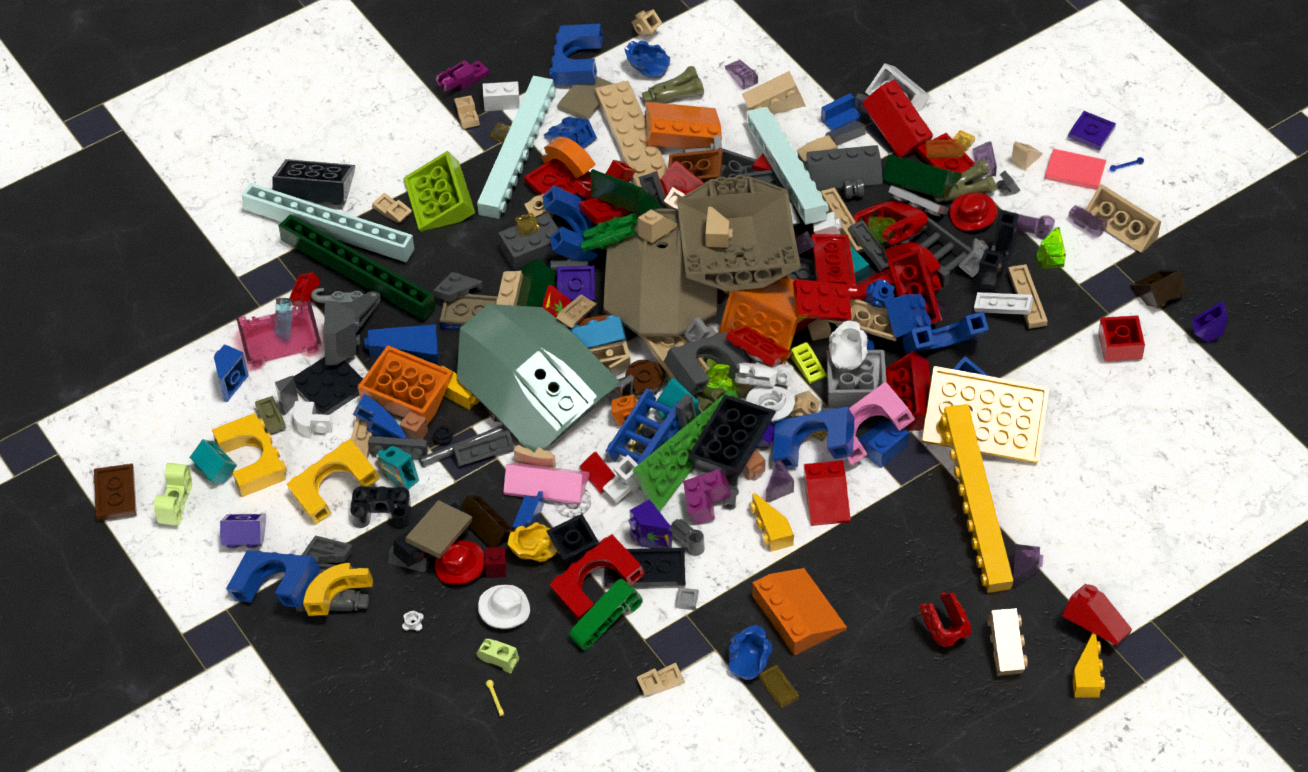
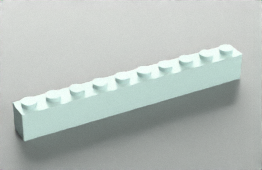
(516, 147)
(787, 166)
(329, 221)

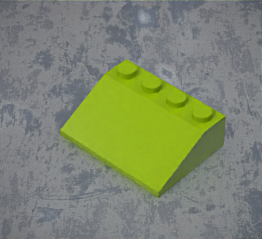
(439, 193)

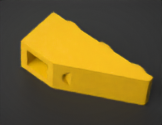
(775, 526)
(1086, 676)

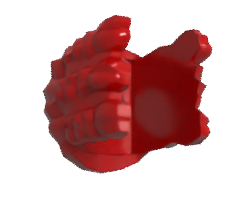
(960, 625)

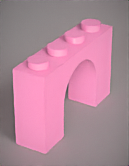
(881, 402)

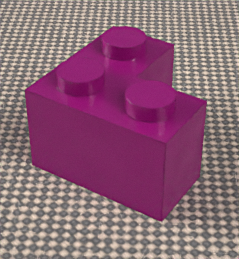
(702, 492)

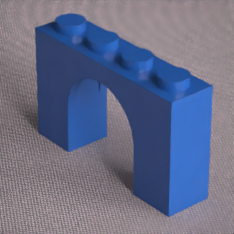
(570, 39)
(563, 240)
(926, 340)
(792, 431)
(259, 565)

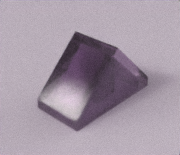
(780, 483)

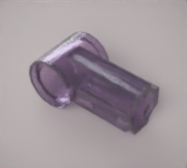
(1040, 226)

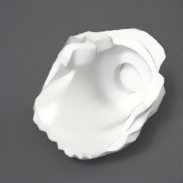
(848, 346)

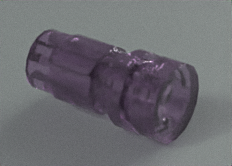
(1087, 220)

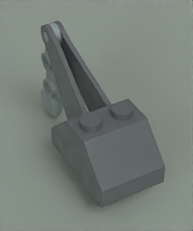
(343, 319)

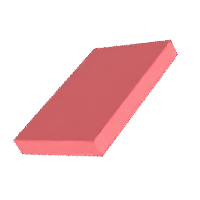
(1075, 169)

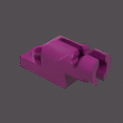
(462, 75)

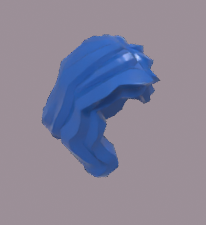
(647, 59)
(749, 652)

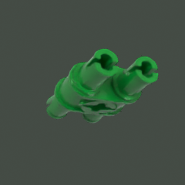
(609, 232)

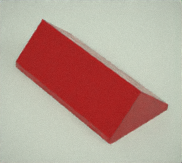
(912, 277)

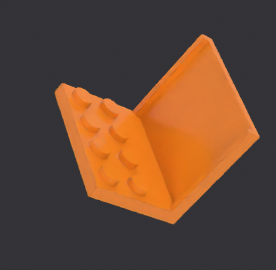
(764, 310)

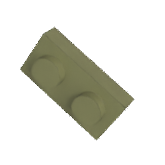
(270, 414)

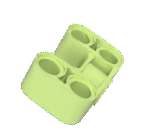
(170, 506)

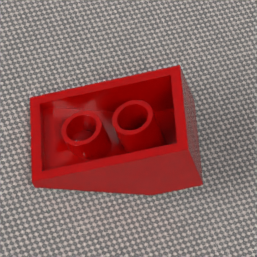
(826, 493)
(1097, 614)

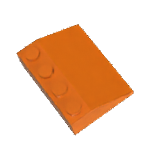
(681, 125)
(406, 384)
(797, 609)

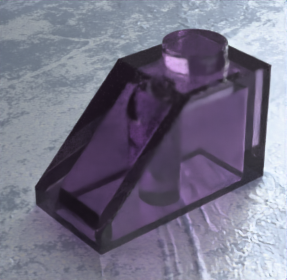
(1025, 564)

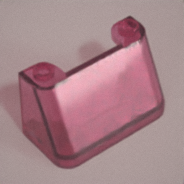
(263, 345)

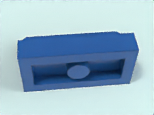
(840, 112)
(529, 510)

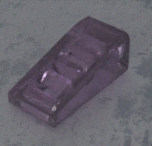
(744, 82)

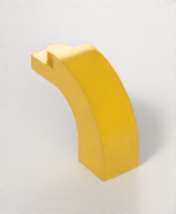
(330, 583)

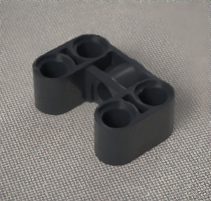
(381, 500)

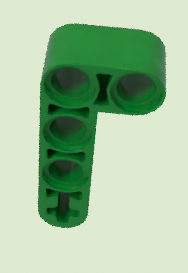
(605, 613)

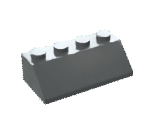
(834, 166)

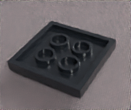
(328, 385)

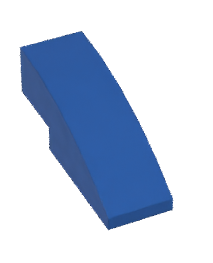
(379, 420)

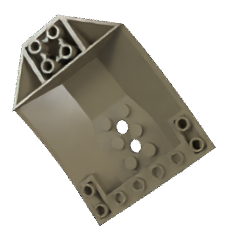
(760, 228)
(651, 287)

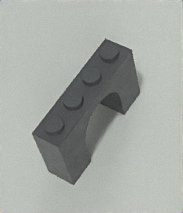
(688, 372)

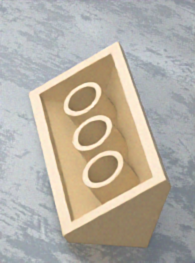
(1124, 218)
(871, 319)

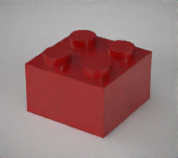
(1121, 338)

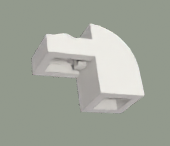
(308, 421)
(624, 480)

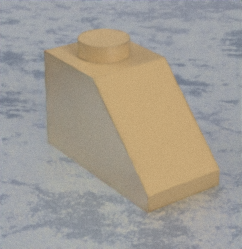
(654, 226)
(717, 229)

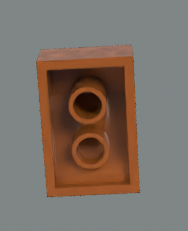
(703, 164)

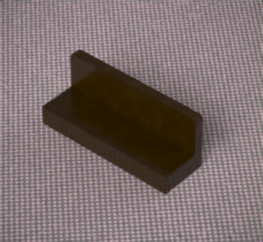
(486, 521)

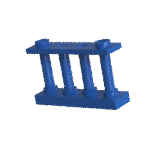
(636, 417)

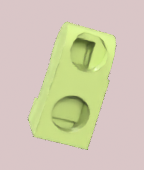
(498, 654)

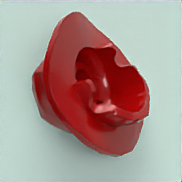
(973, 212)
(460, 563)

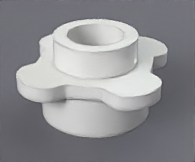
(412, 616)

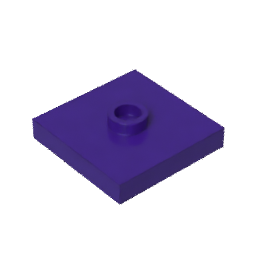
(1092, 130)
(576, 281)

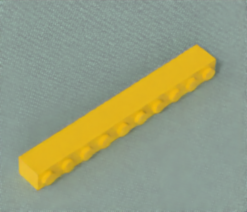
(977, 498)

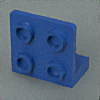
(573, 128)

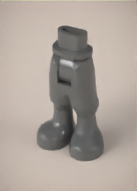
(346, 601)

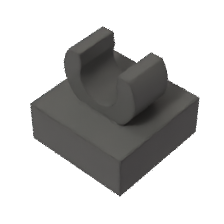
(1008, 182)

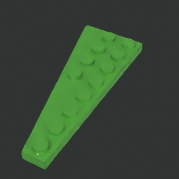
(669, 465)

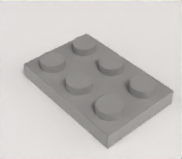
(918, 201)

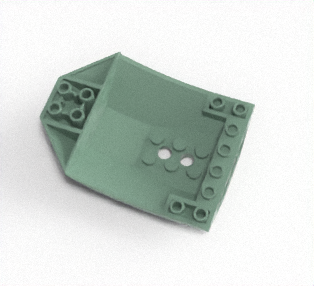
(499, 363)

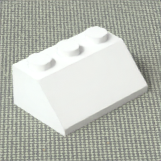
(887, 73)

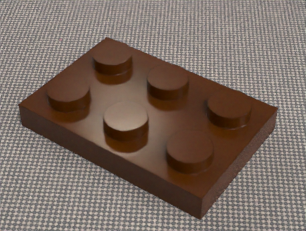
(115, 492)

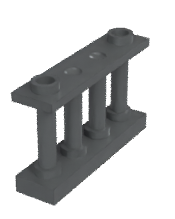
(950, 243)

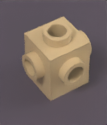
(646, 22)
(536, 207)
(805, 404)

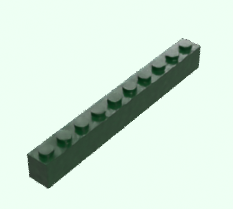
(357, 267)

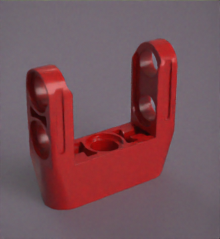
(905, 215)

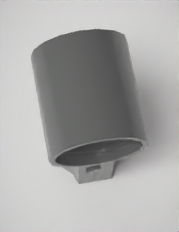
(689, 537)

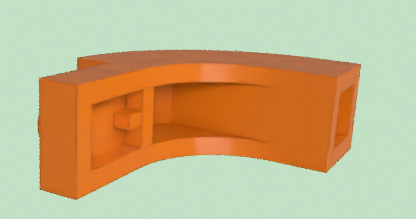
(570, 154)

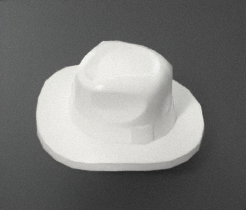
(773, 398)
(504, 606)

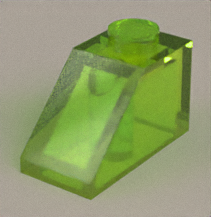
(1052, 250)

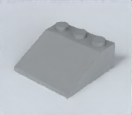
(850, 386)

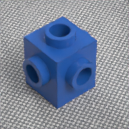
(878, 293)

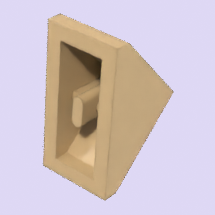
(1024, 155)

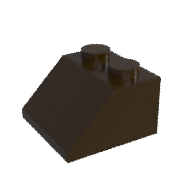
(1160, 287)

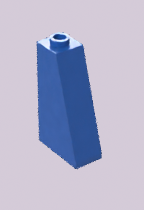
(414, 340)

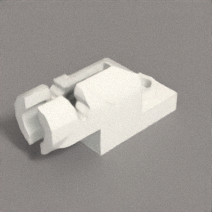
(764, 374)

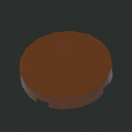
(645, 376)

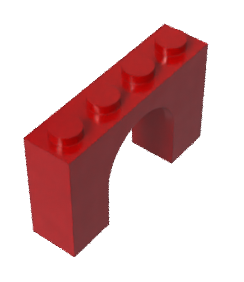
(607, 554)

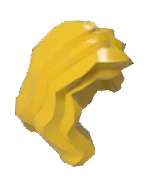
(532, 543)

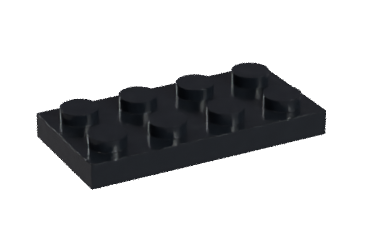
(660, 566)

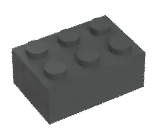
(526, 248)

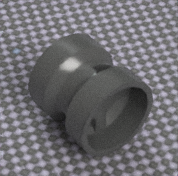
(853, 189)

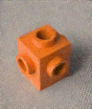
(622, 408)

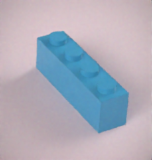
(600, 333)

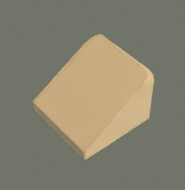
(819, 329)

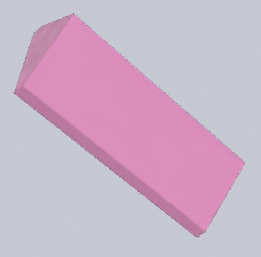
(556, 483)

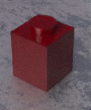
(495, 562)

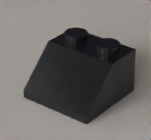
(573, 538)

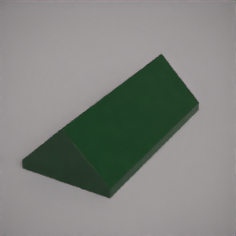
(919, 176)
(621, 193)
(535, 283)

